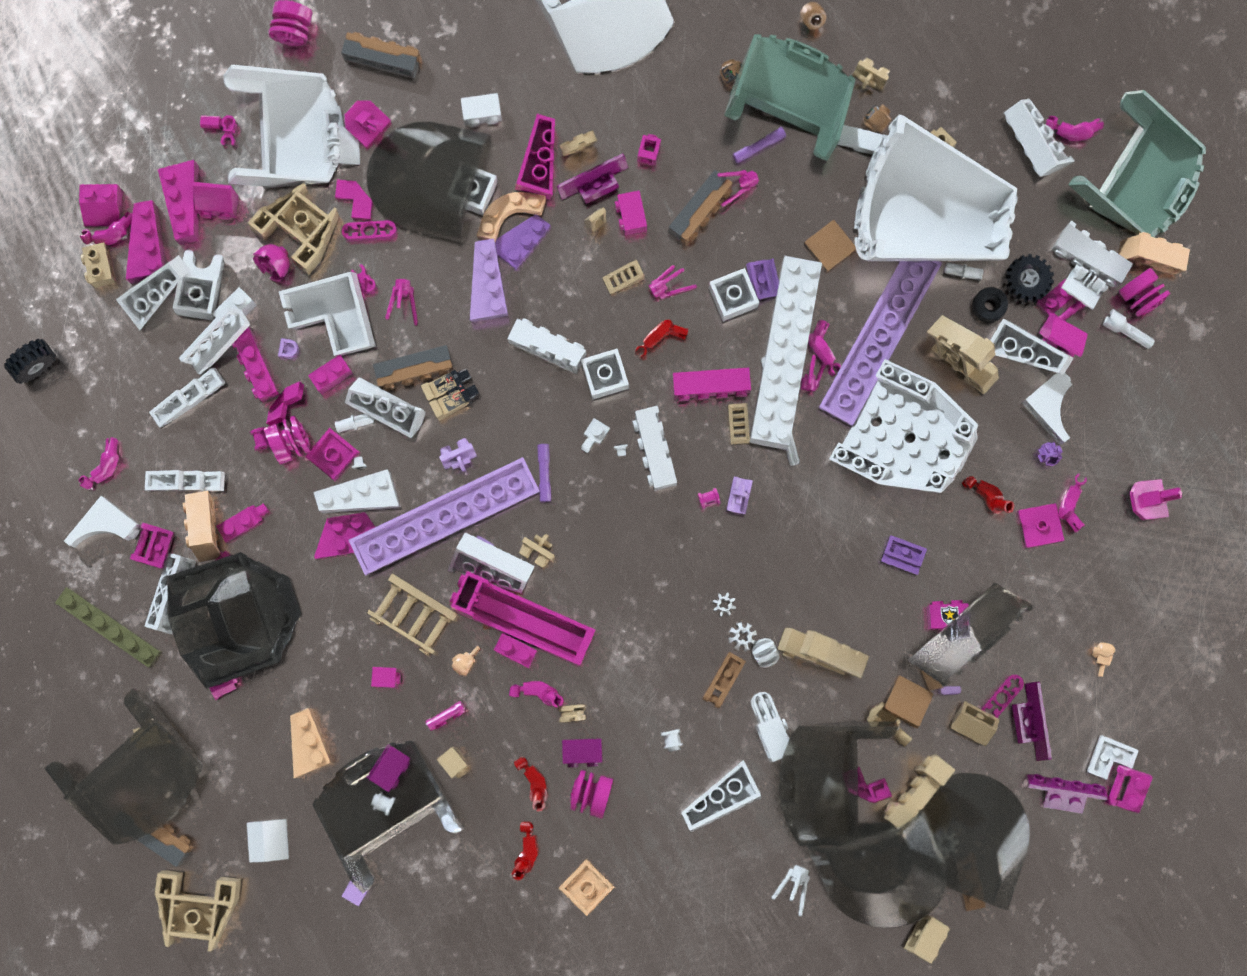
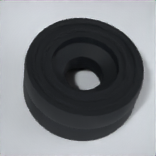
(995, 295)

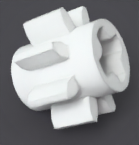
(722, 610)

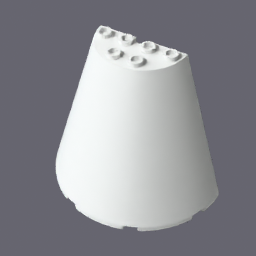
(931, 202)

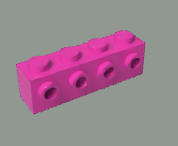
(256, 366)
(711, 383)

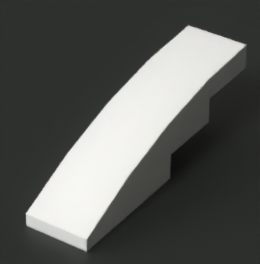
(859, 139)
(187, 397)
(184, 481)

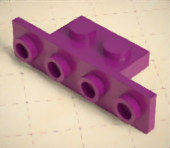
(595, 181)
(1031, 722)
(1066, 794)

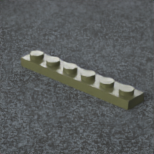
(108, 627)

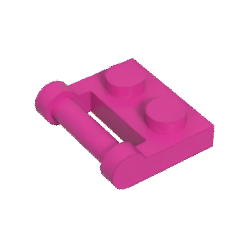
(1056, 299)
(158, 546)
(440, 719)
(1134, 792)

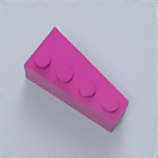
(537, 165)
(179, 197)
(146, 242)

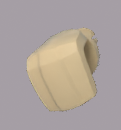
(878, 714)

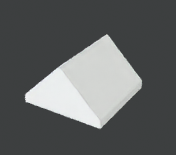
(267, 840)

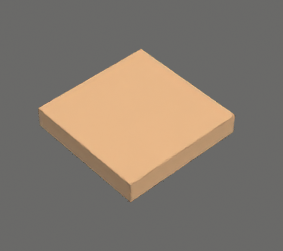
(586, 887)

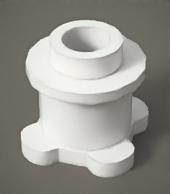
(672, 740)
(383, 803)

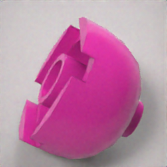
(272, 260)

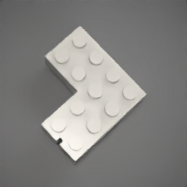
(336, 302)

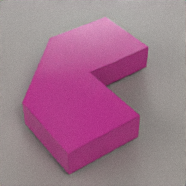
(353, 192)
(278, 409)
(874, 791)

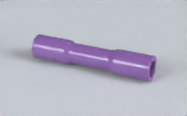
(769, 139)
(544, 486)

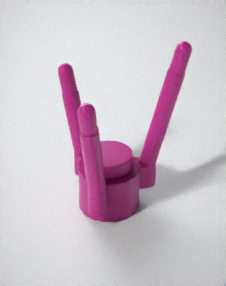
(746, 180)
(659, 286)
(402, 289)
(808, 382)

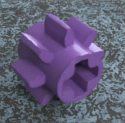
(1050, 454)

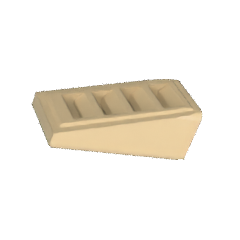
(596, 219)
(627, 268)
(736, 407)

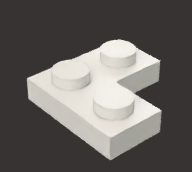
(1106, 753)

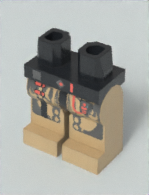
(449, 394)

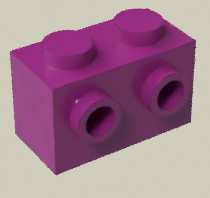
(582, 751)
(388, 768)

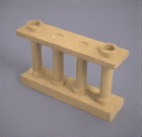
(413, 596)

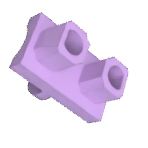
(458, 457)
(739, 495)

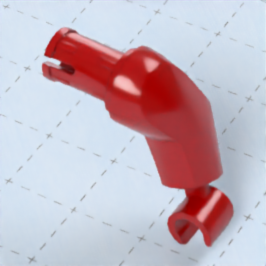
(659, 332)
(991, 494)
(537, 781)
(528, 856)

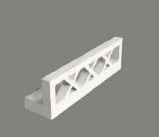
(217, 341)
(160, 610)

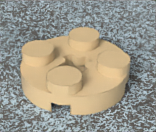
(578, 142)

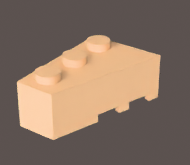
(1155, 253)
(201, 526)
(308, 744)

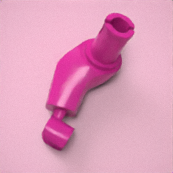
(1075, 133)
(111, 235)
(821, 348)
(107, 465)
(1068, 505)
(543, 691)

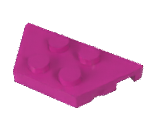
(339, 531)

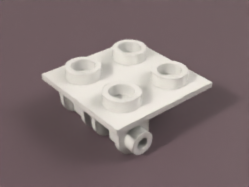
(339, 145)
(1083, 288)

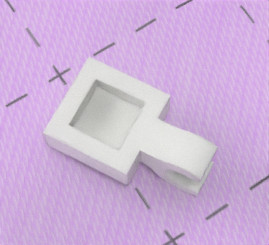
(595, 434)

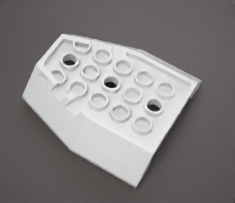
(907, 407)

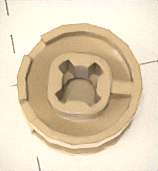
(572, 713)

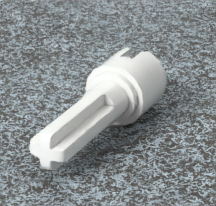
(1118, 323)

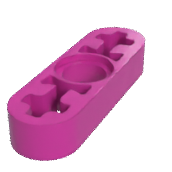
(382, 225)
(1007, 684)

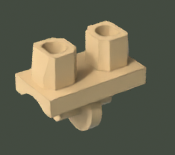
(870, 75)
(544, 555)

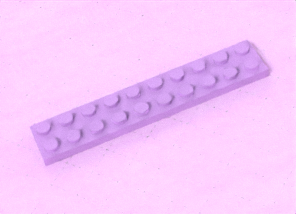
(878, 339)
(444, 516)

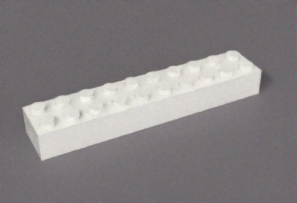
(785, 353)

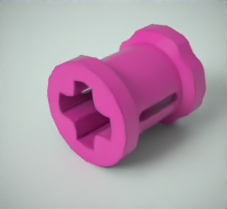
(260, 439)
(709, 498)

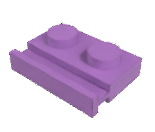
(763, 278)
(903, 555)

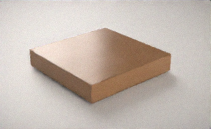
(830, 245)
(908, 701)

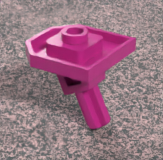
(365, 121)
(1150, 499)

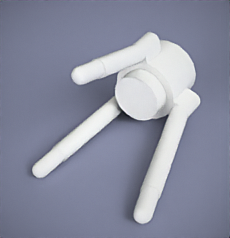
(799, 876)

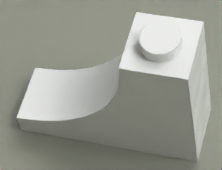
(1046, 405)
(103, 518)

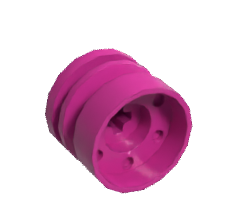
(290, 23)
(1144, 292)
(287, 440)
(591, 794)

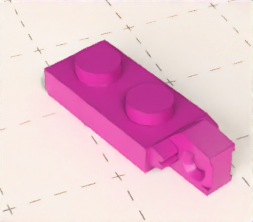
(241, 522)

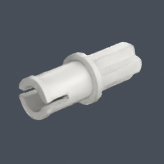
(963, 271)
(353, 422)

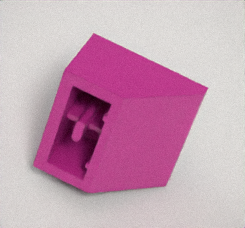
(1065, 335)

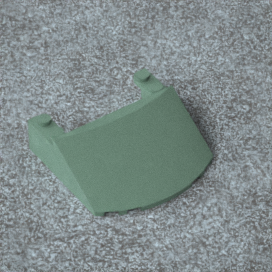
(794, 86)
(1154, 173)

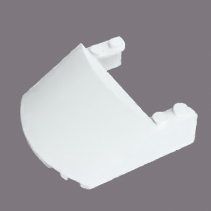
(607, 32)
(291, 123)

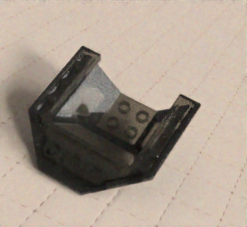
(230, 617)

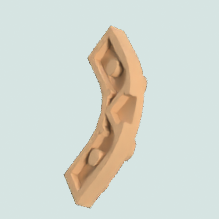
(505, 206)

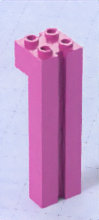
(521, 618)

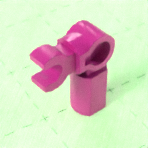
(228, 124)
(367, 284)

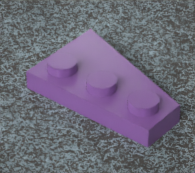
(520, 241)

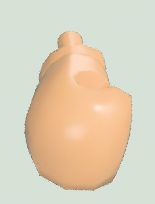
(1104, 654)
(463, 662)

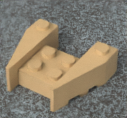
(302, 222)
(965, 353)
(822, 652)
(933, 773)
(193, 914)

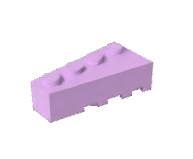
(487, 287)

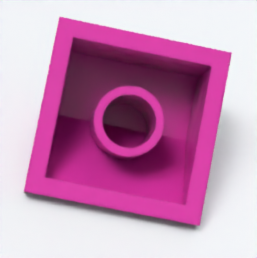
(215, 200)
(100, 204)

